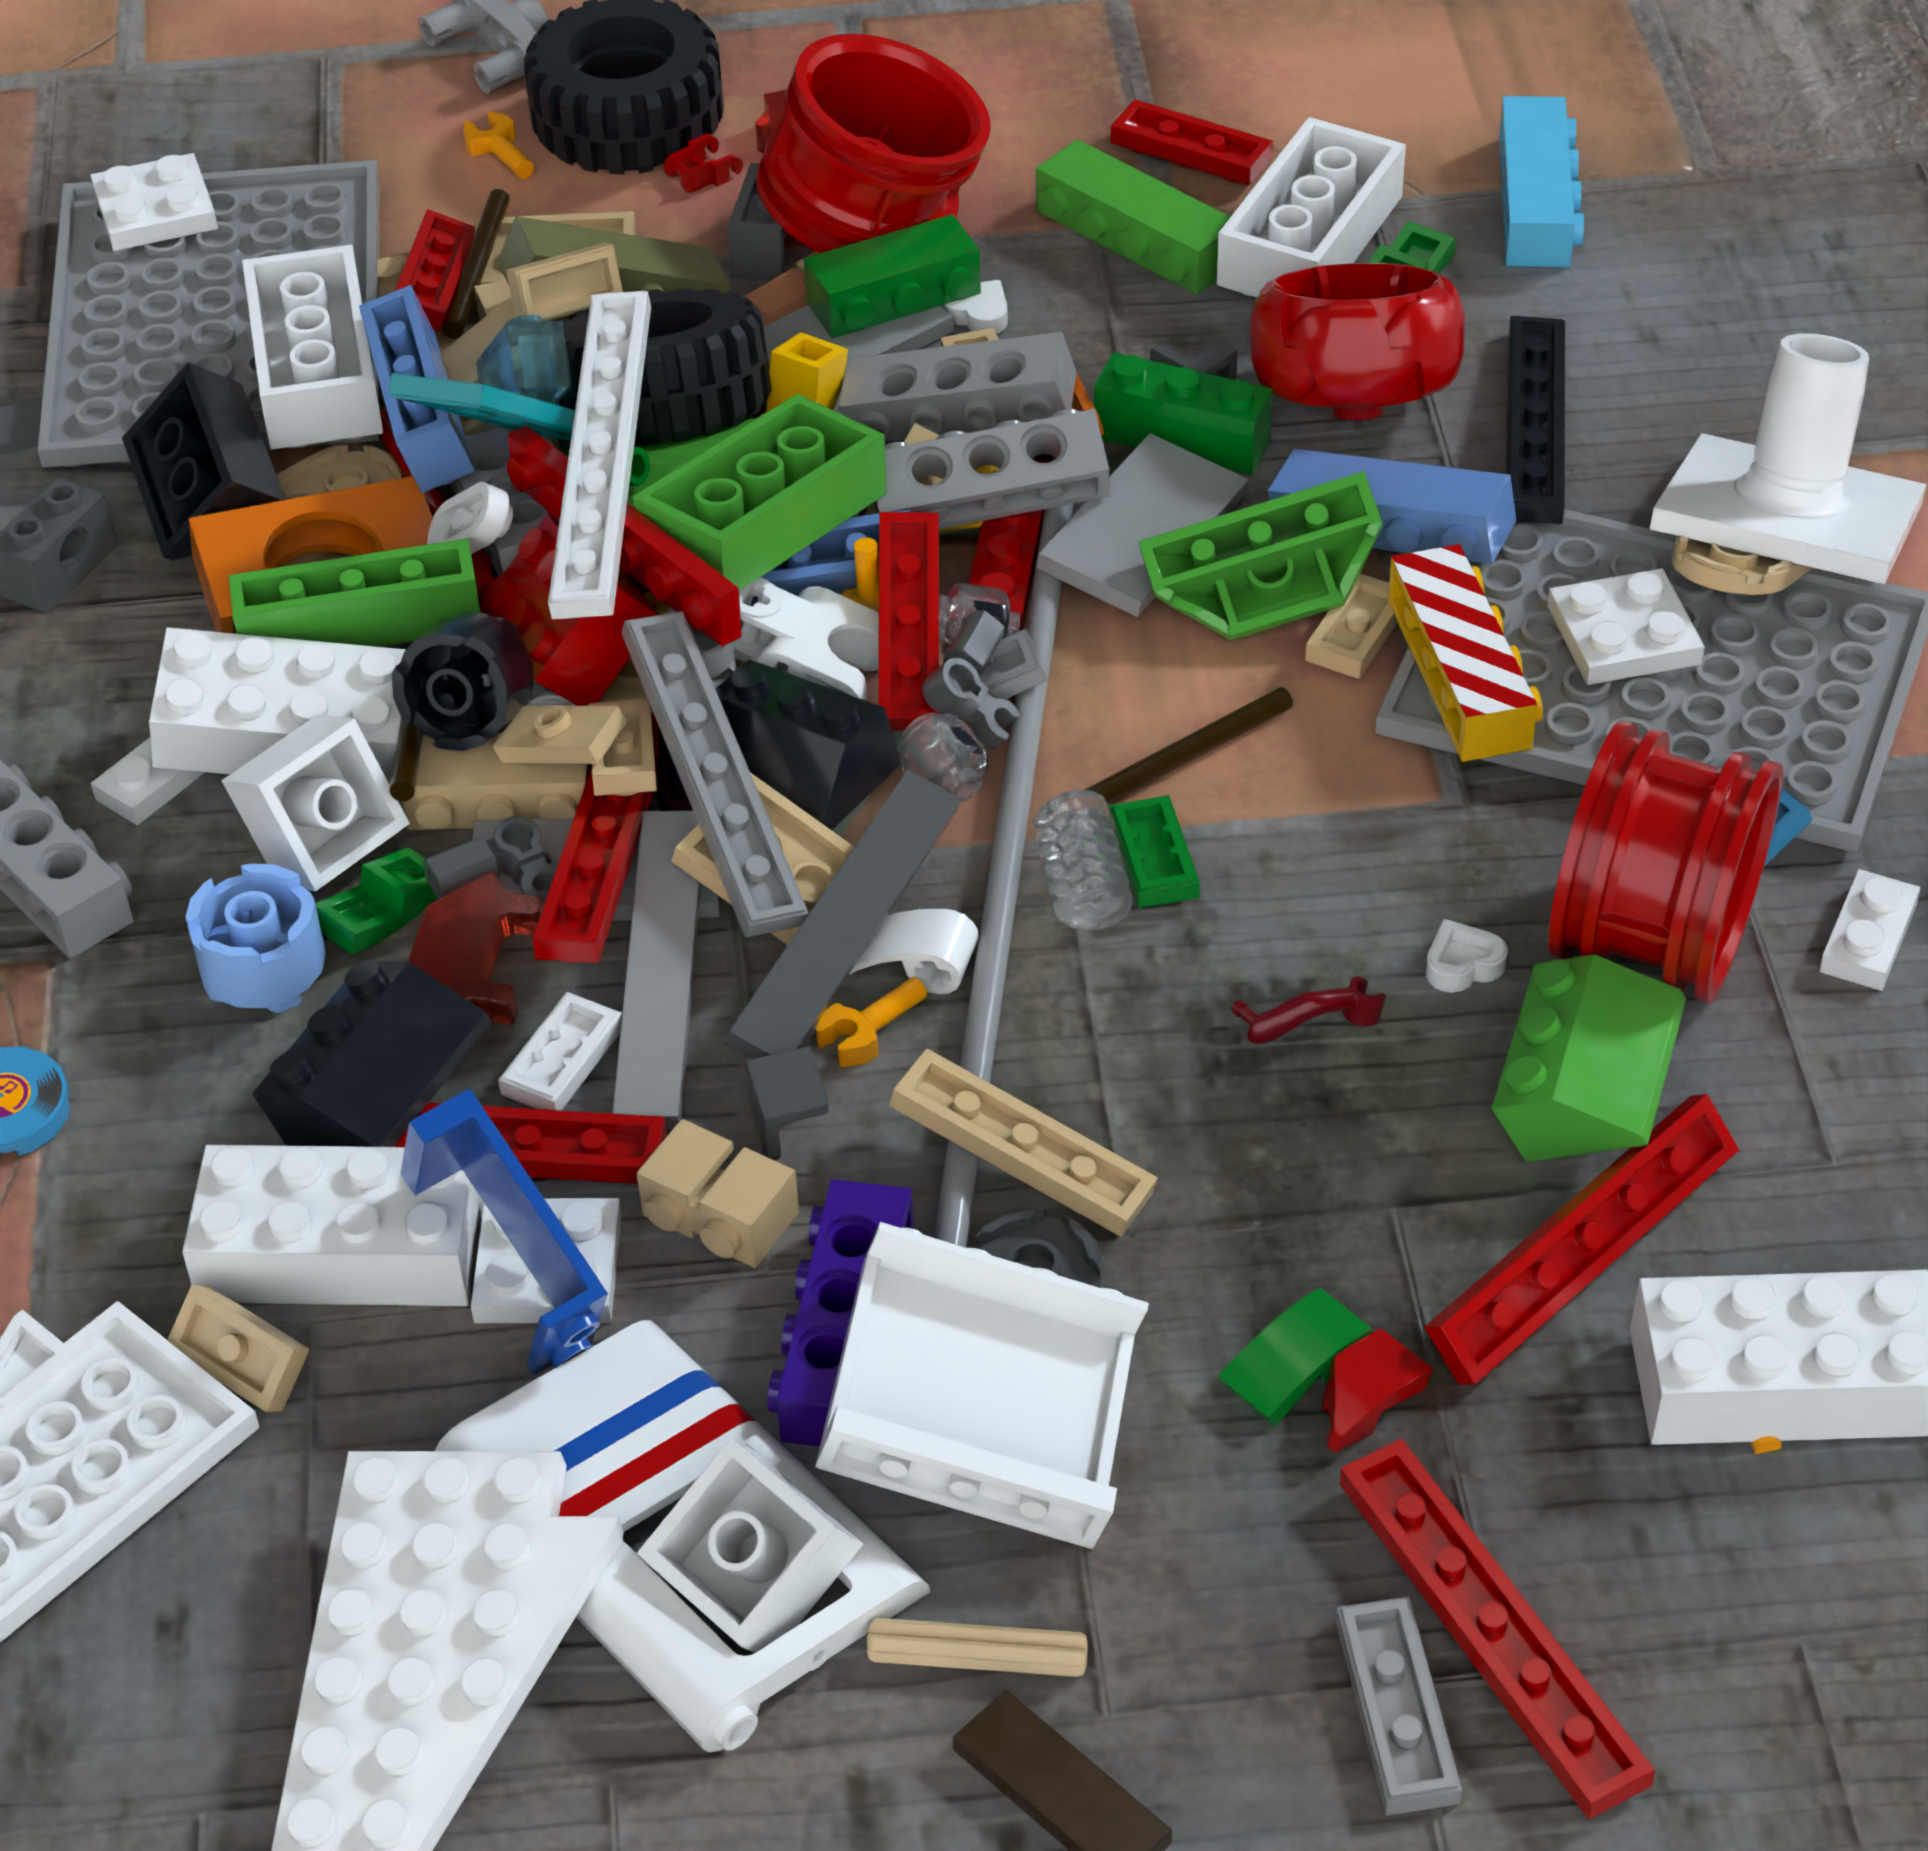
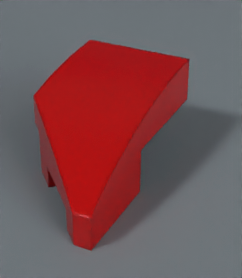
(1368, 1381)

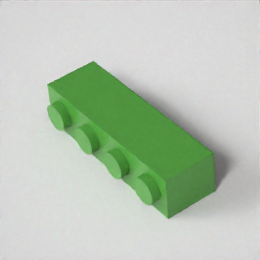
(1131, 214)
(358, 598)

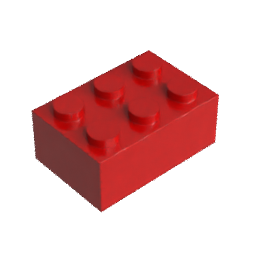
(570, 654)

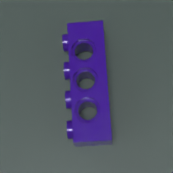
(827, 1291)

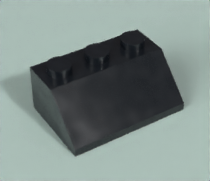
(198, 456)
(809, 739)
(370, 1058)

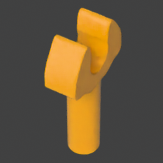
(498, 141)
(866, 574)
(864, 1024)

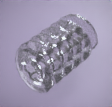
(1082, 861)

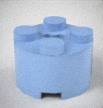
(256, 938)

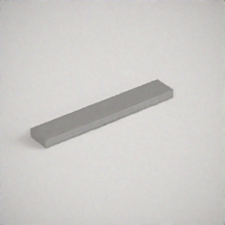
(714, 774)
(658, 974)

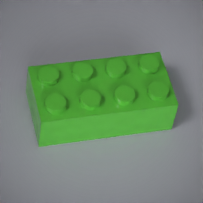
(769, 488)

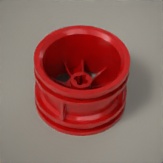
(869, 142)
(1664, 859)

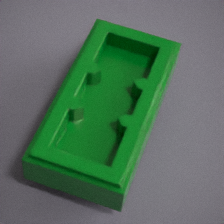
(1154, 852)

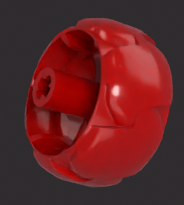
(1357, 336)

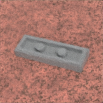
(1398, 1706)

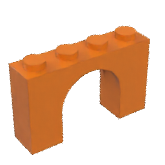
(273, 533)

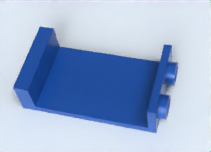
(464, 1138)

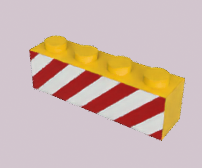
(1463, 653)

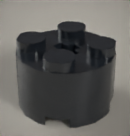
(464, 679)

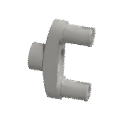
(499, 24)

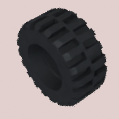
(623, 83)
(700, 365)

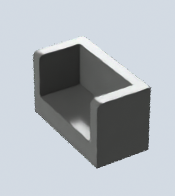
(754, 236)

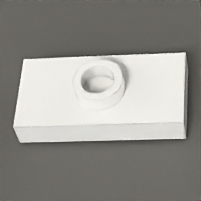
(561, 1053)

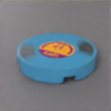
(31, 1099)

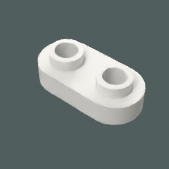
(475, 514)

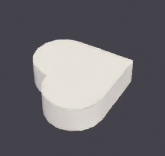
(983, 309)
(1464, 956)

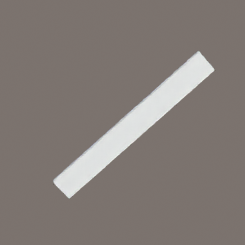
(600, 457)

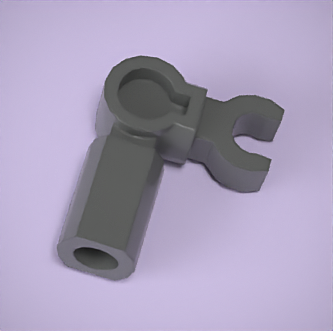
(957, 683)
(513, 850)

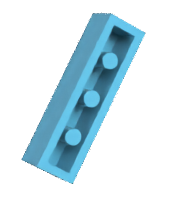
(1539, 182)

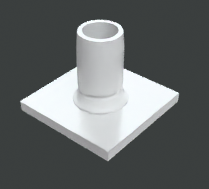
(1794, 486)

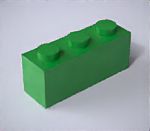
(892, 275)
(1189, 408)

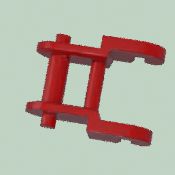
(694, 171)

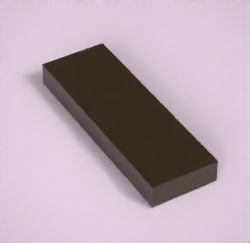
(1056, 1781)

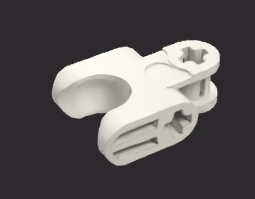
(809, 635)

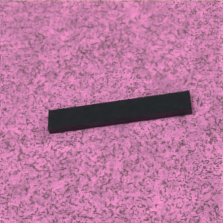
(1536, 418)

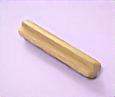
(977, 1647)

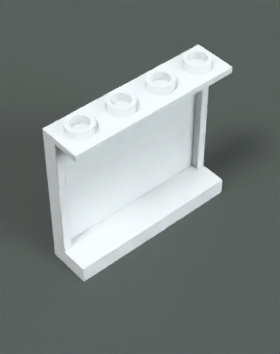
(982, 1386)

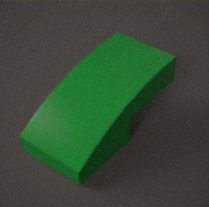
(1418, 248)
(387, 899)
(1292, 1354)

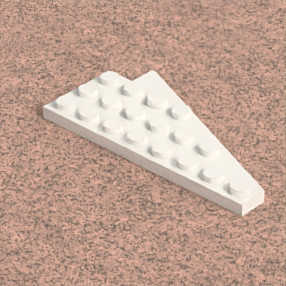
(96, 1446)
(428, 1637)

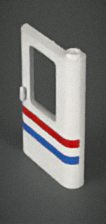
(635, 1436)

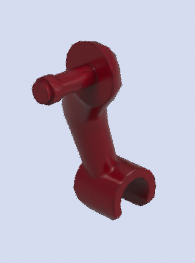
(1276, 1022)

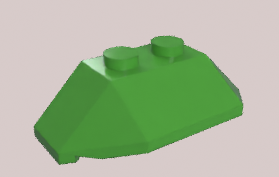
(1268, 558)

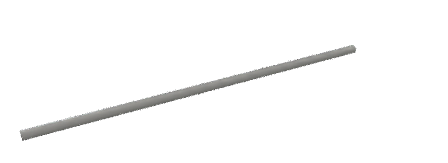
(1002, 887)

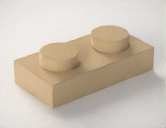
(1354, 632)
(630, 760)
(238, 1348)

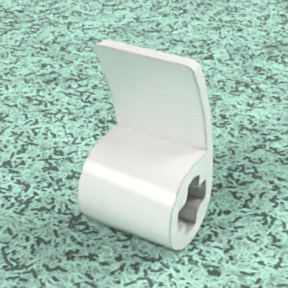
(930, 944)

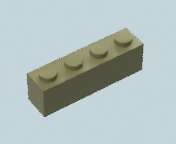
(641, 261)

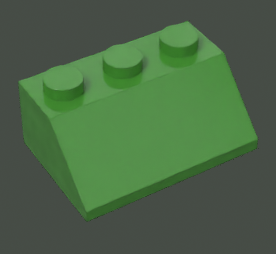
(1587, 1058)

